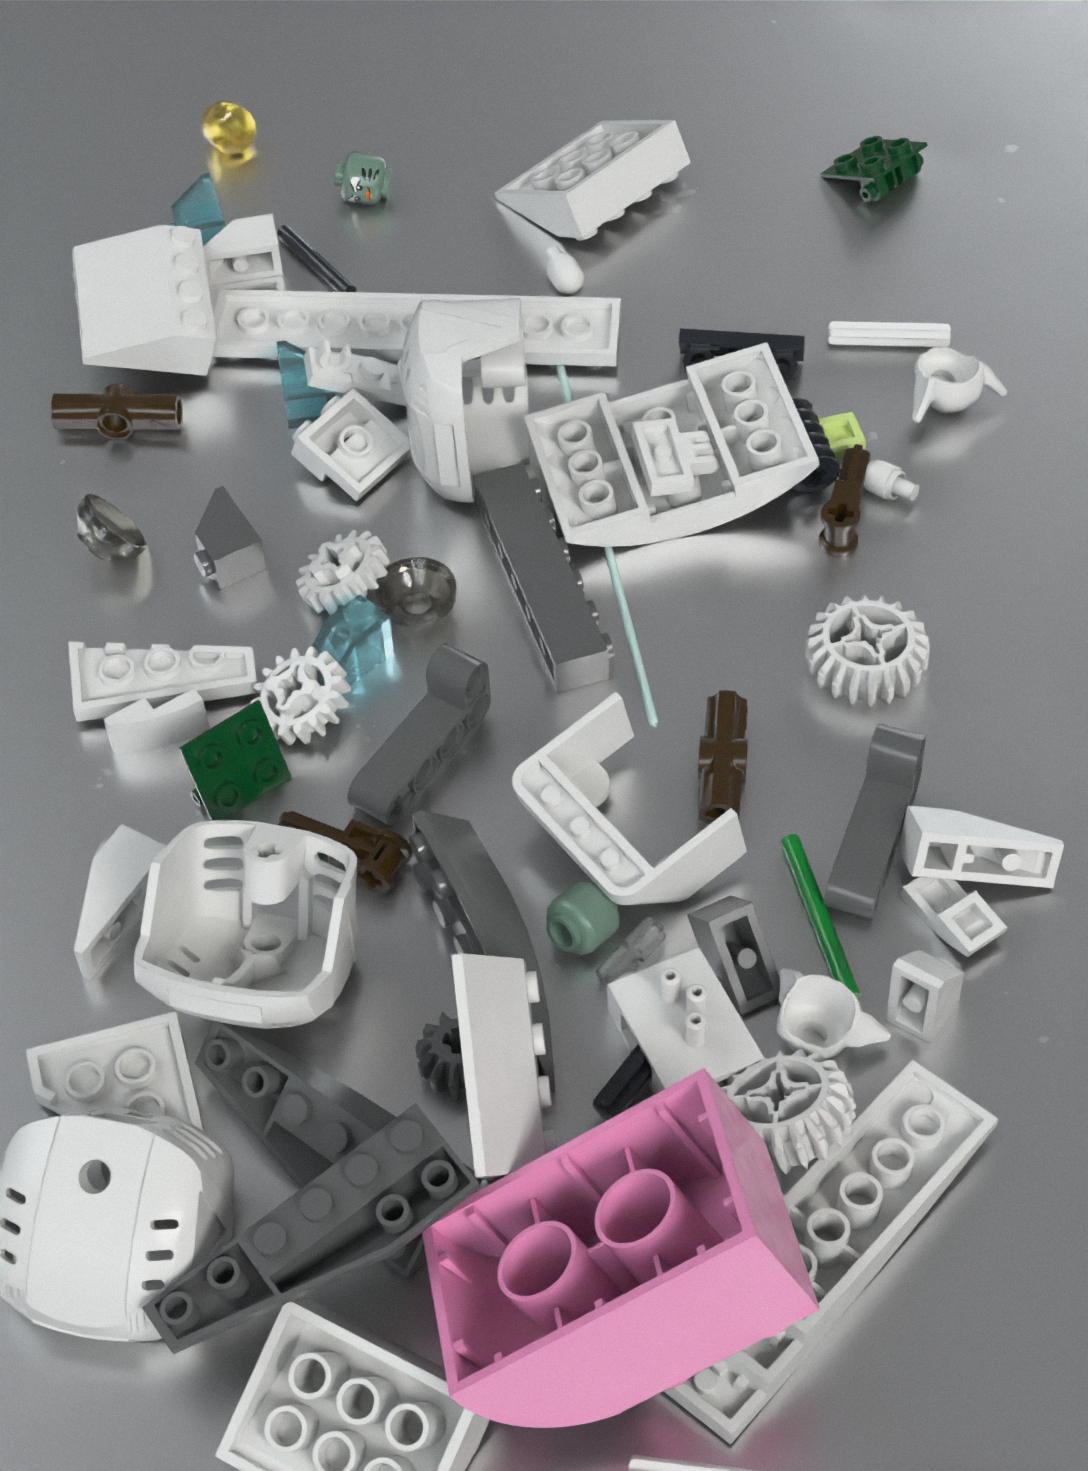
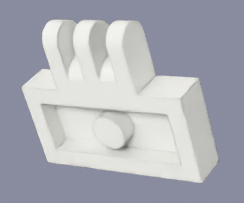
(671, 457)

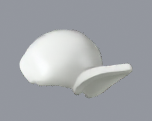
(950, 381)
(823, 1016)

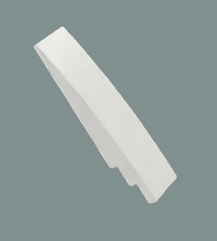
(848, 1224)

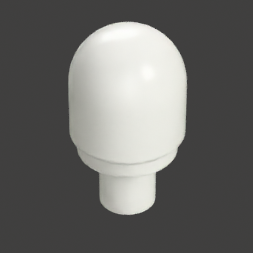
(563, 271)
(889, 481)

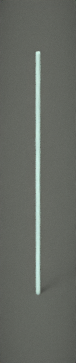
(621, 599)

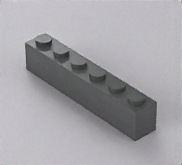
(542, 578)

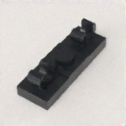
(712, 343)

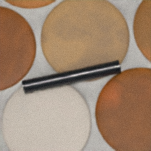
(314, 260)

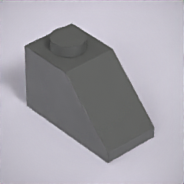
(227, 543)
(737, 951)

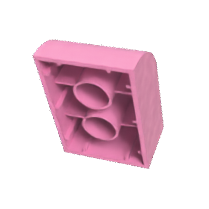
(616, 1264)

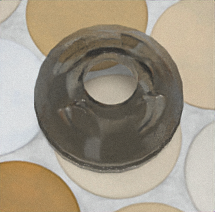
(108, 530)
(413, 581)

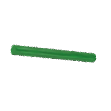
(818, 913)

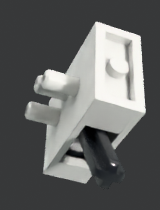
(674, 1025)

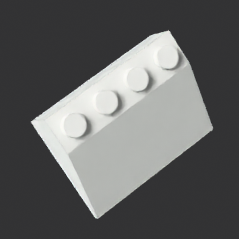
(597, 176)
(145, 301)
(501, 1063)
(345, 1402)

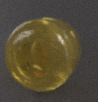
(228, 127)

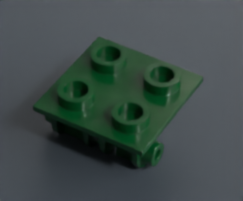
(879, 165)
(234, 762)

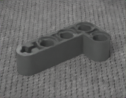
(427, 736)
(876, 821)

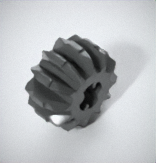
(441, 1056)

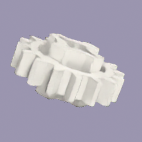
(342, 571)
(301, 694)

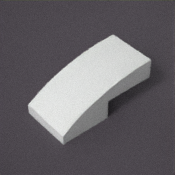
(145, 728)
(952, 914)

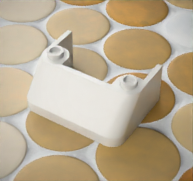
(567, 783)

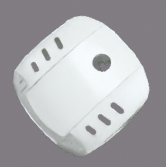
(445, 434)
(225, 959)
(89, 1248)

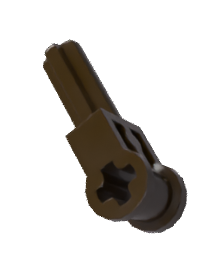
(843, 510)
(377, 851)

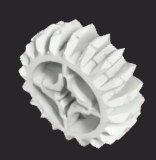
(856, 646)
(795, 1105)

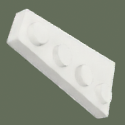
(117, 676)

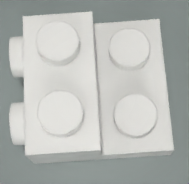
(350, 444)

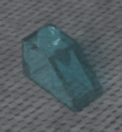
(199, 209)
(300, 400)
(357, 638)

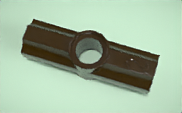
(117, 411)
(722, 755)

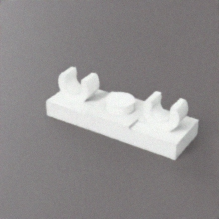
(345, 371)

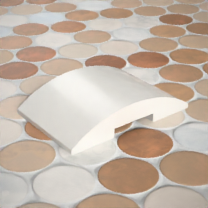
(597, 473)

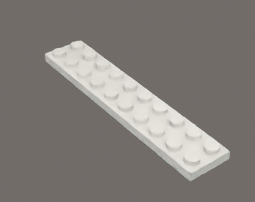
(376, 324)

